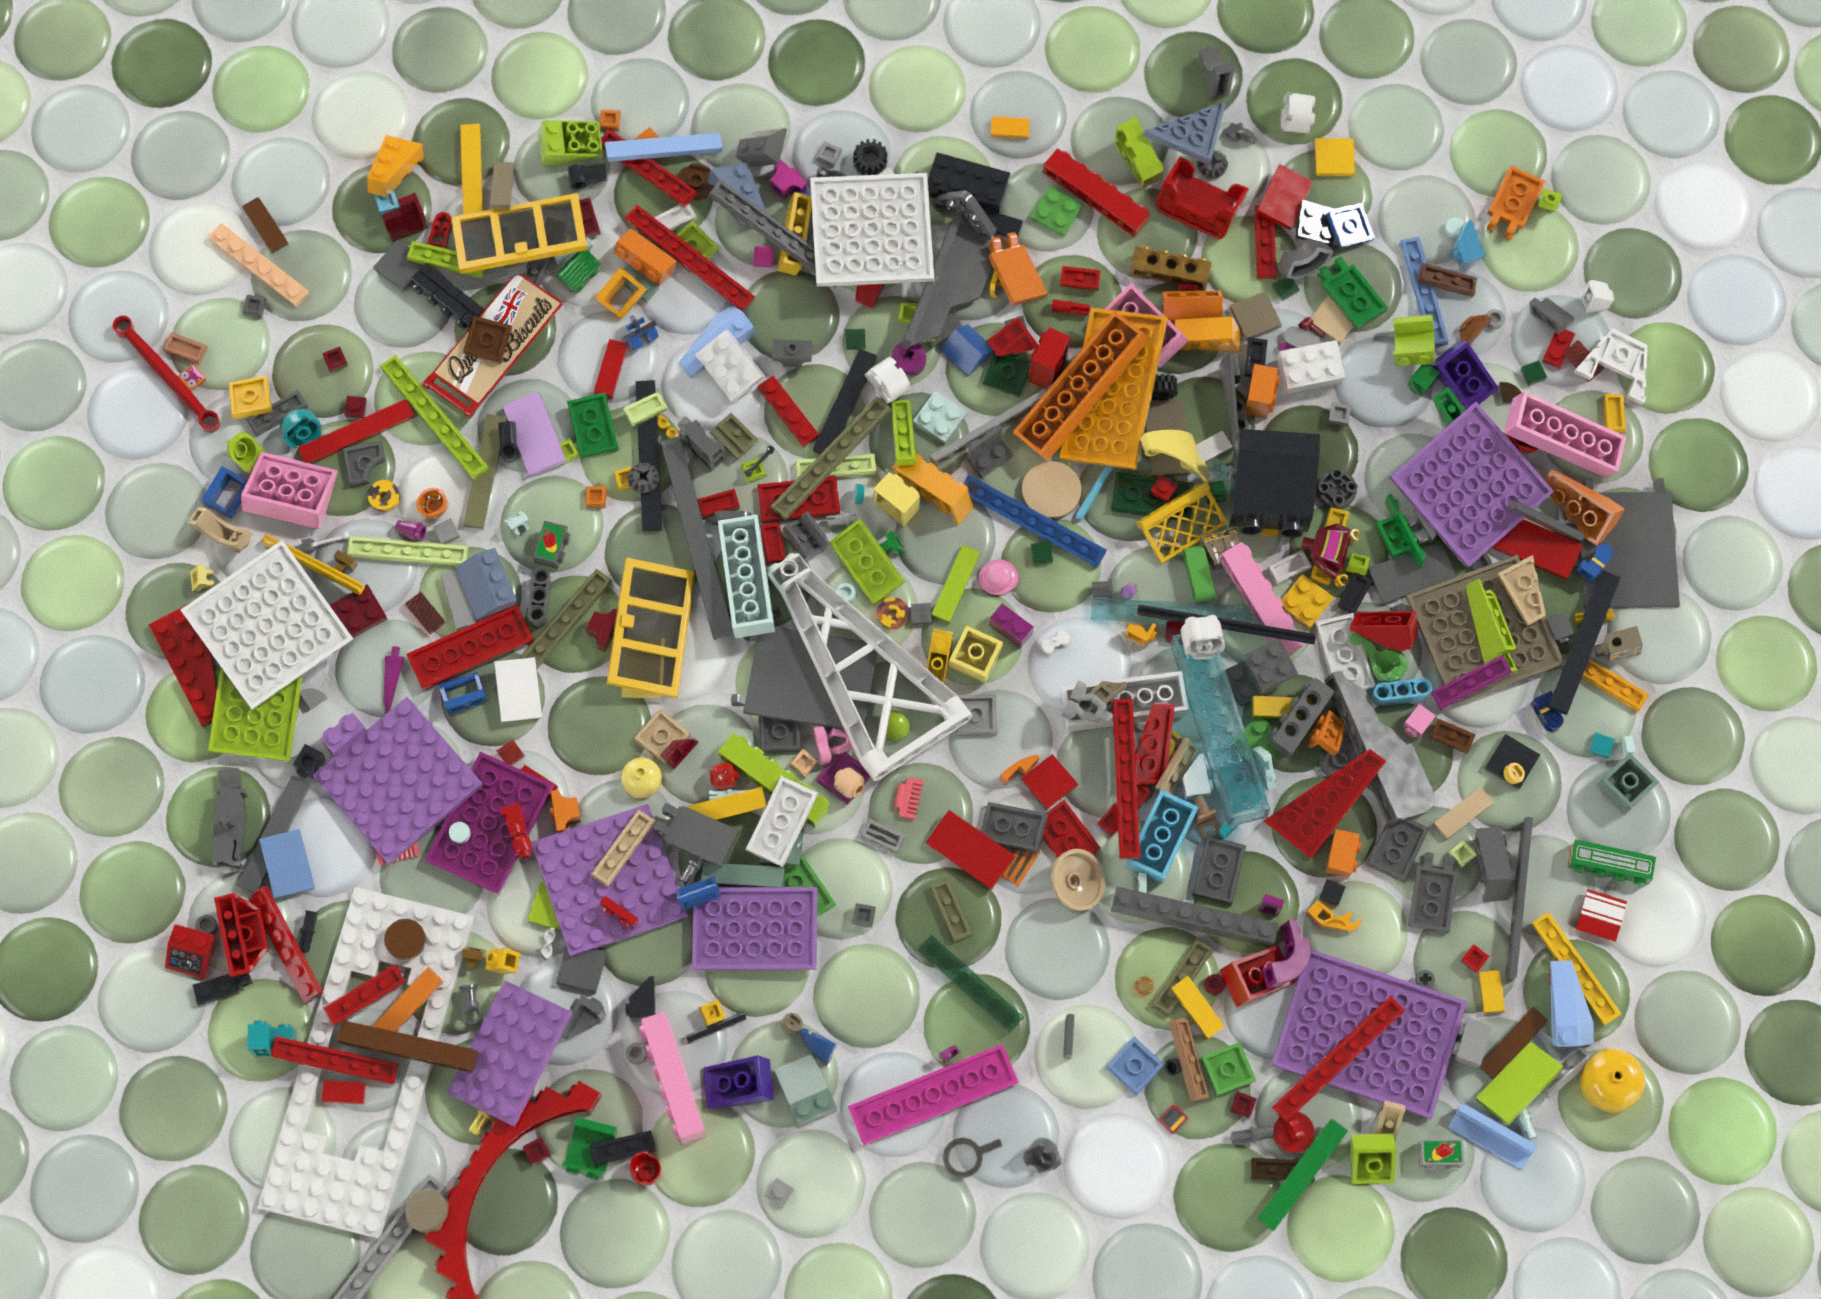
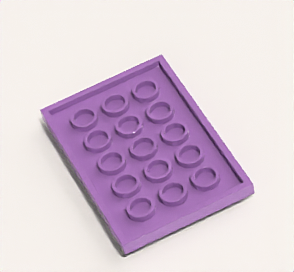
(757, 930)
(512, 1052)

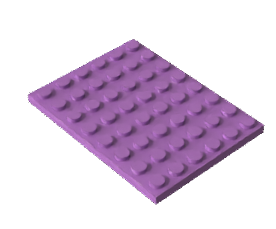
(1402, 1063)

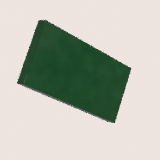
(1133, 495)

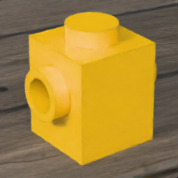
(502, 961)

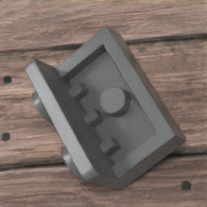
(806, 536)

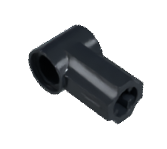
(582, 175)
(508, 439)

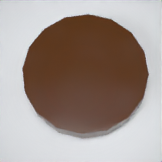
(696, 177)
(405, 939)

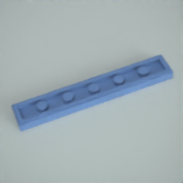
(1424, 294)

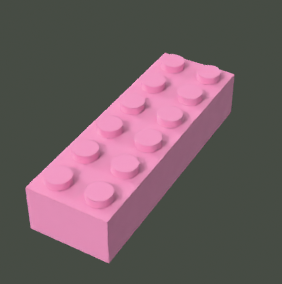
(1565, 434)
(671, 1073)

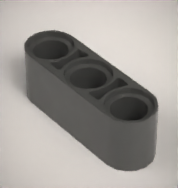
(539, 588)

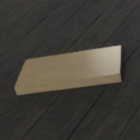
(1166, 416)

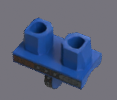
(649, 330)

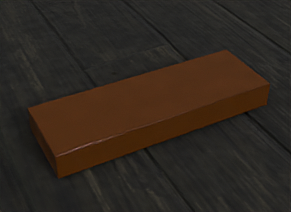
(265, 225)
(1447, 280)

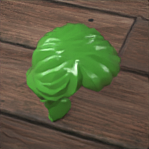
(1387, 664)

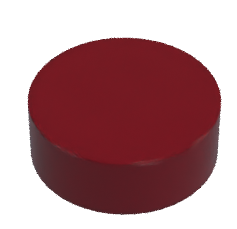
(1214, 984)

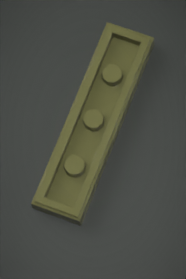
(1189, 966)

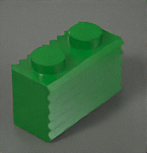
(578, 270)

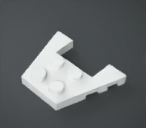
(1622, 356)

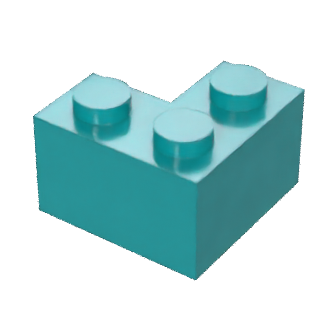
(262, 1037)

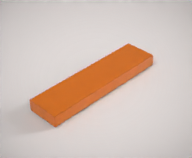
(410, 1001)

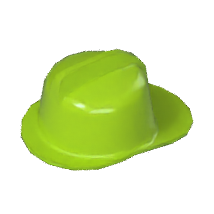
(244, 451)

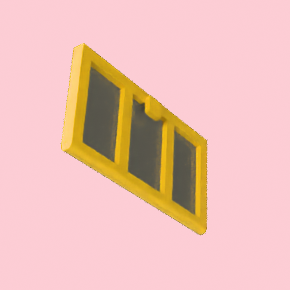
(519, 234)
(651, 628)

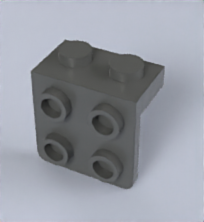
(581, 1005)

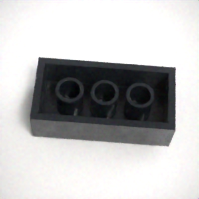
(956, 174)

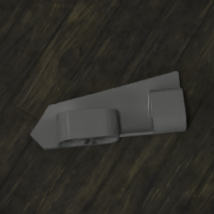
(1230, 376)

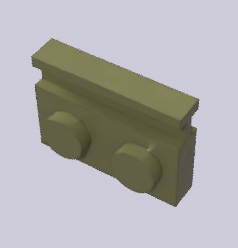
(734, 436)

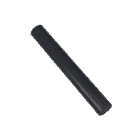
(716, 1027)

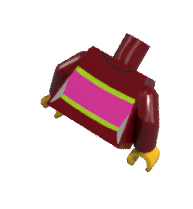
(1330, 550)

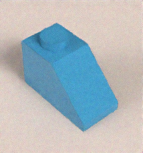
(1467, 245)

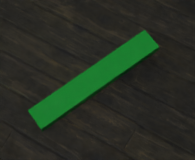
(1302, 1174)

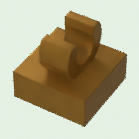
(344, 562)
(473, 956)

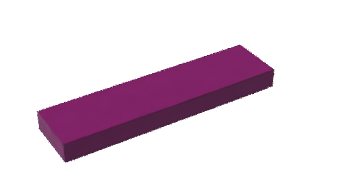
(1471, 682)

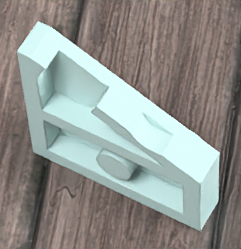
(1265, 768)

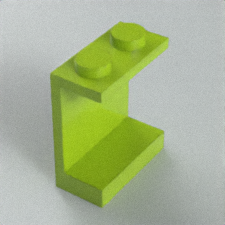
(1414, 340)

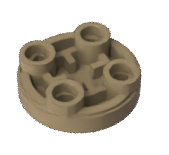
(426, 1210)

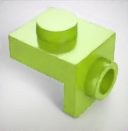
(1549, 200)

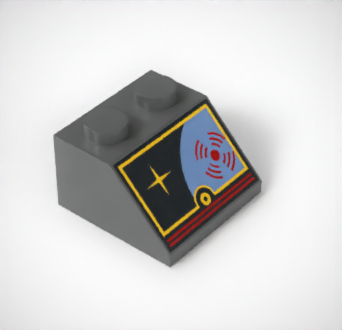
(761, 147)

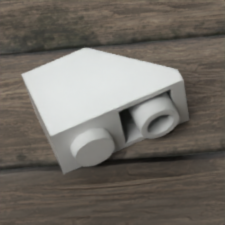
(1196, 781)

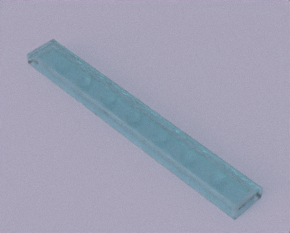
(1127, 610)

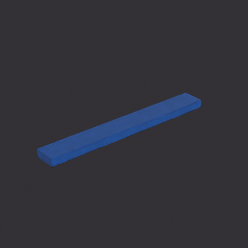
(1034, 521)

